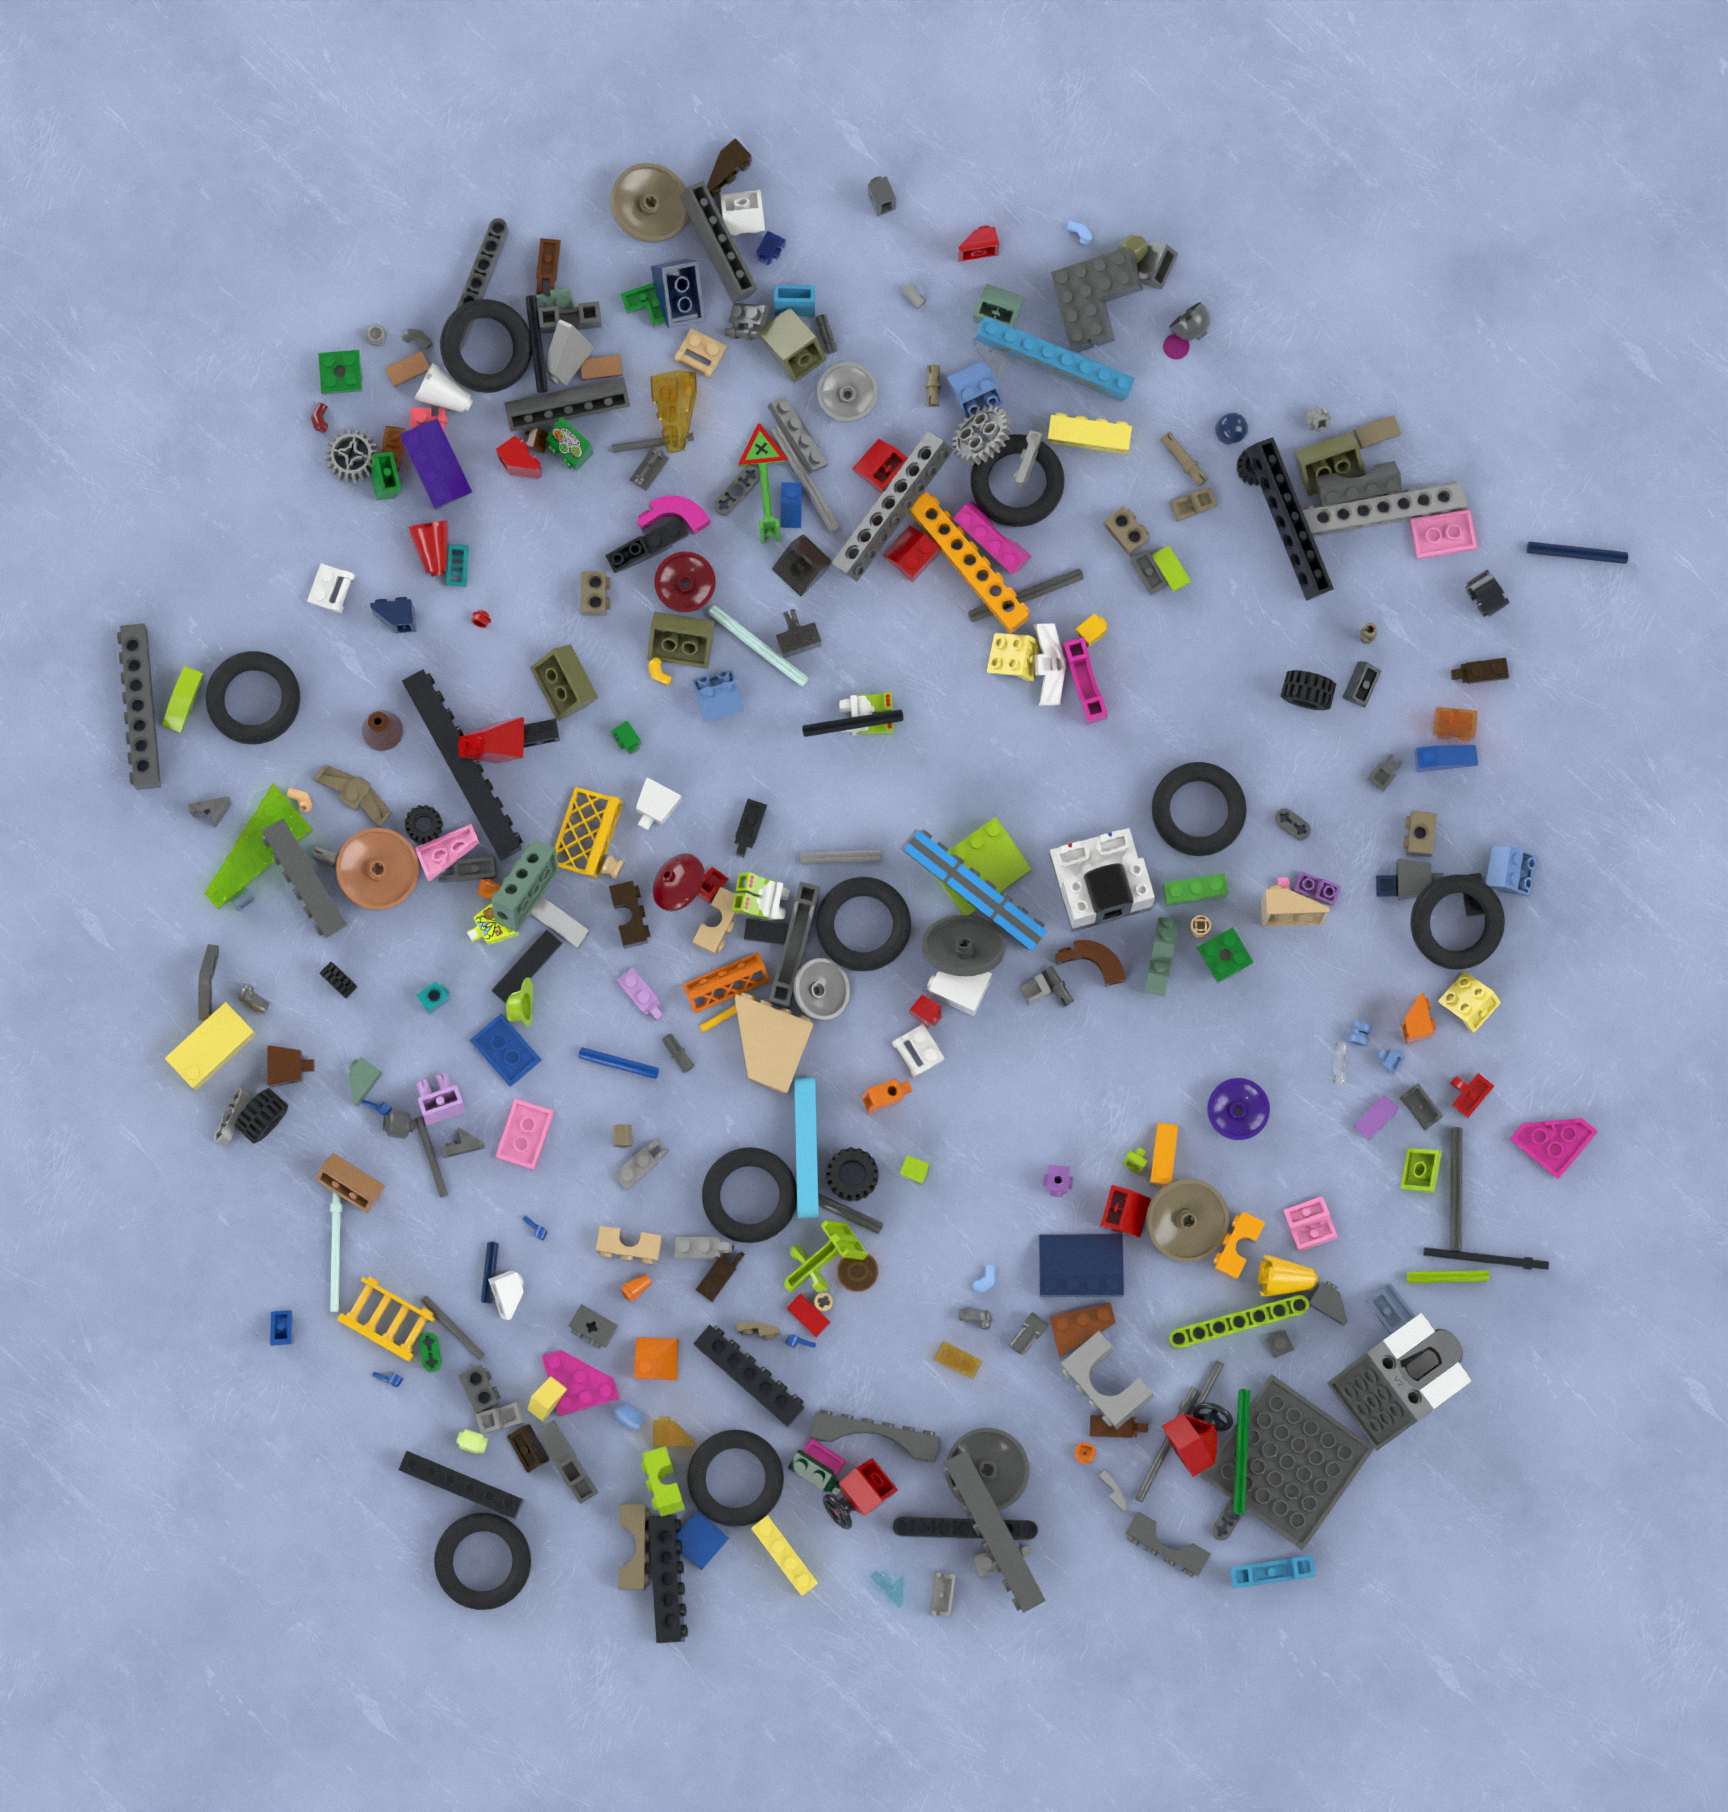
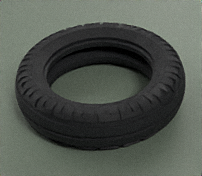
(451, 351)
(1024, 515)
(253, 733)
(1206, 773)
(1492, 930)
(863, 960)
(749, 1232)
(773, 1478)
(520, 1561)

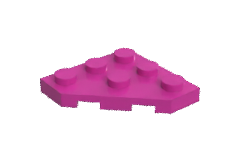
(1554, 1142)
(584, 1384)

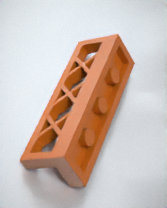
(725, 978)

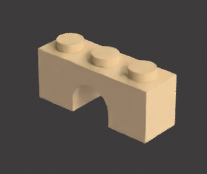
(712, 938)
(646, 1249)

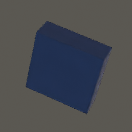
(1386, 885)

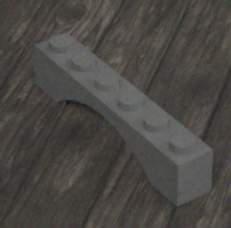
(794, 945)
(831, 1428)

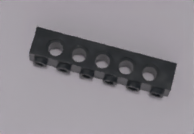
(705, 1345)
(461, 1485)
(661, 1590)

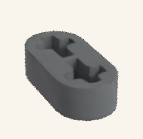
(1289, 828)

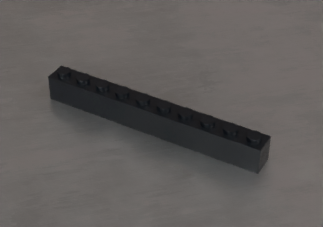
(464, 770)

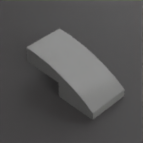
(499, 1418)
(1116, 1496)

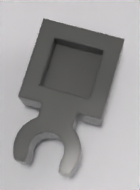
(1383, 775)

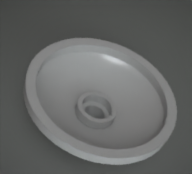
(842, 379)
(831, 989)

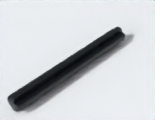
(536, 344)
(852, 723)

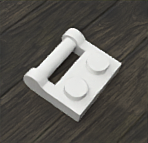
(324, 587)
(923, 1046)

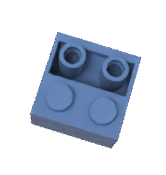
(974, 389)
(718, 695)
(1511, 870)

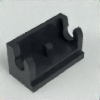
(541, 733)

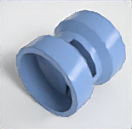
(1359, 1033)

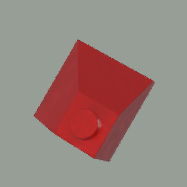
(979, 244)

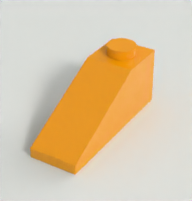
(1163, 1154)

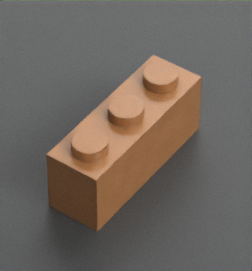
(350, 1183)

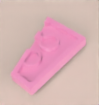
(445, 850)

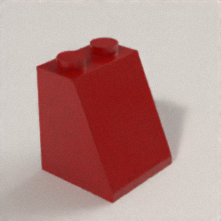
(495, 742)

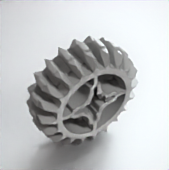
(349, 472)

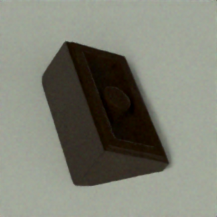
(528, 1448)

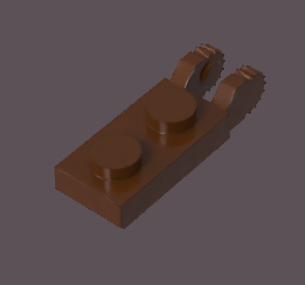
(547, 263)

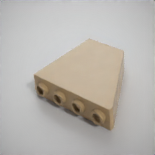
(771, 1042)

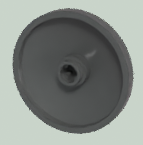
(963, 945)
(999, 1462)

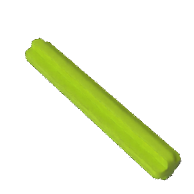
(1448, 1276)

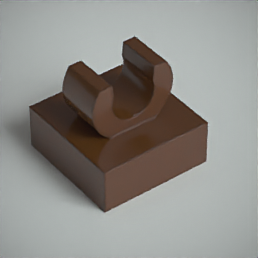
(537, 439)

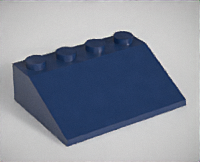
(1081, 1265)

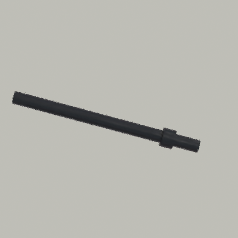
(1527, 1263)

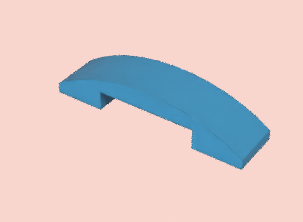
(1272, 1571)

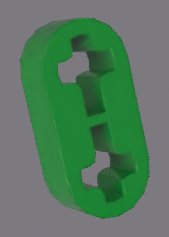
(425, 1353)

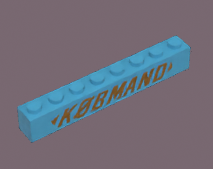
(1054, 358)

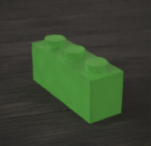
(1195, 890)

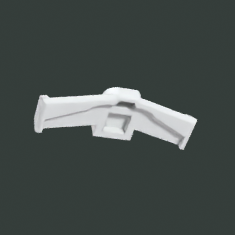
(1050, 664)

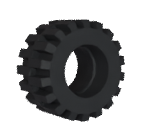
(1308, 690)
(261, 1115)
(852, 1156)

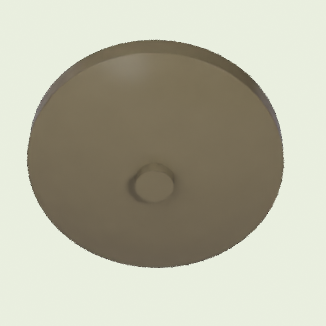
(648, 203)
(1187, 1220)

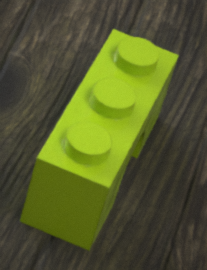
(667, 1497)

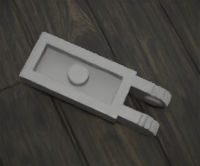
(639, 1165)

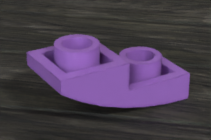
(1316, 888)
(1376, 1117)

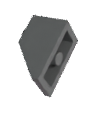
(1329, 1302)

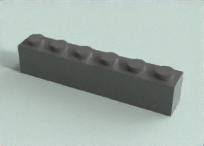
(718, 242)
(567, 404)
(303, 876)

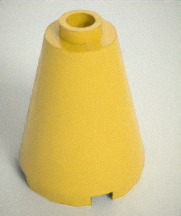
(1284, 1277)

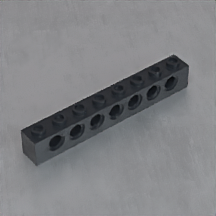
(1289, 519)

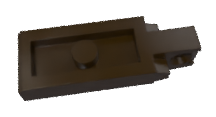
(1482, 671)

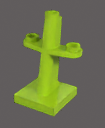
(841, 1242)

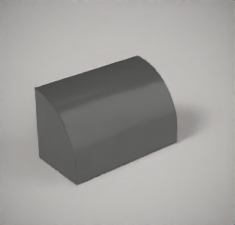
(1156, 264)

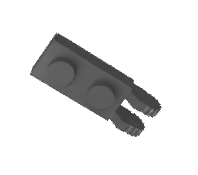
(471, 869)

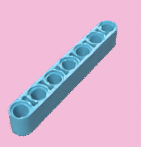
(806, 1147)

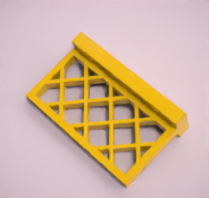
(603, 837)

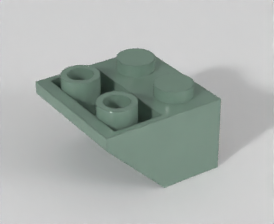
(998, 305)

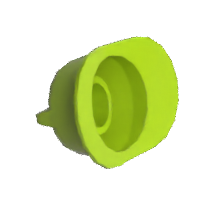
(520, 1004)

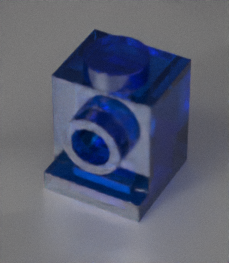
(770, 248)

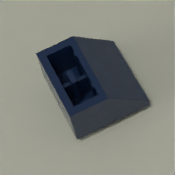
(396, 614)

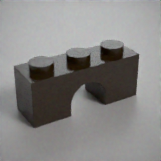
(634, 932)

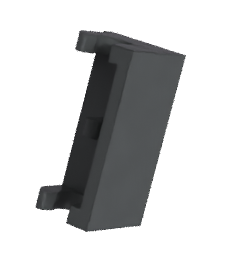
(1421, 1107)

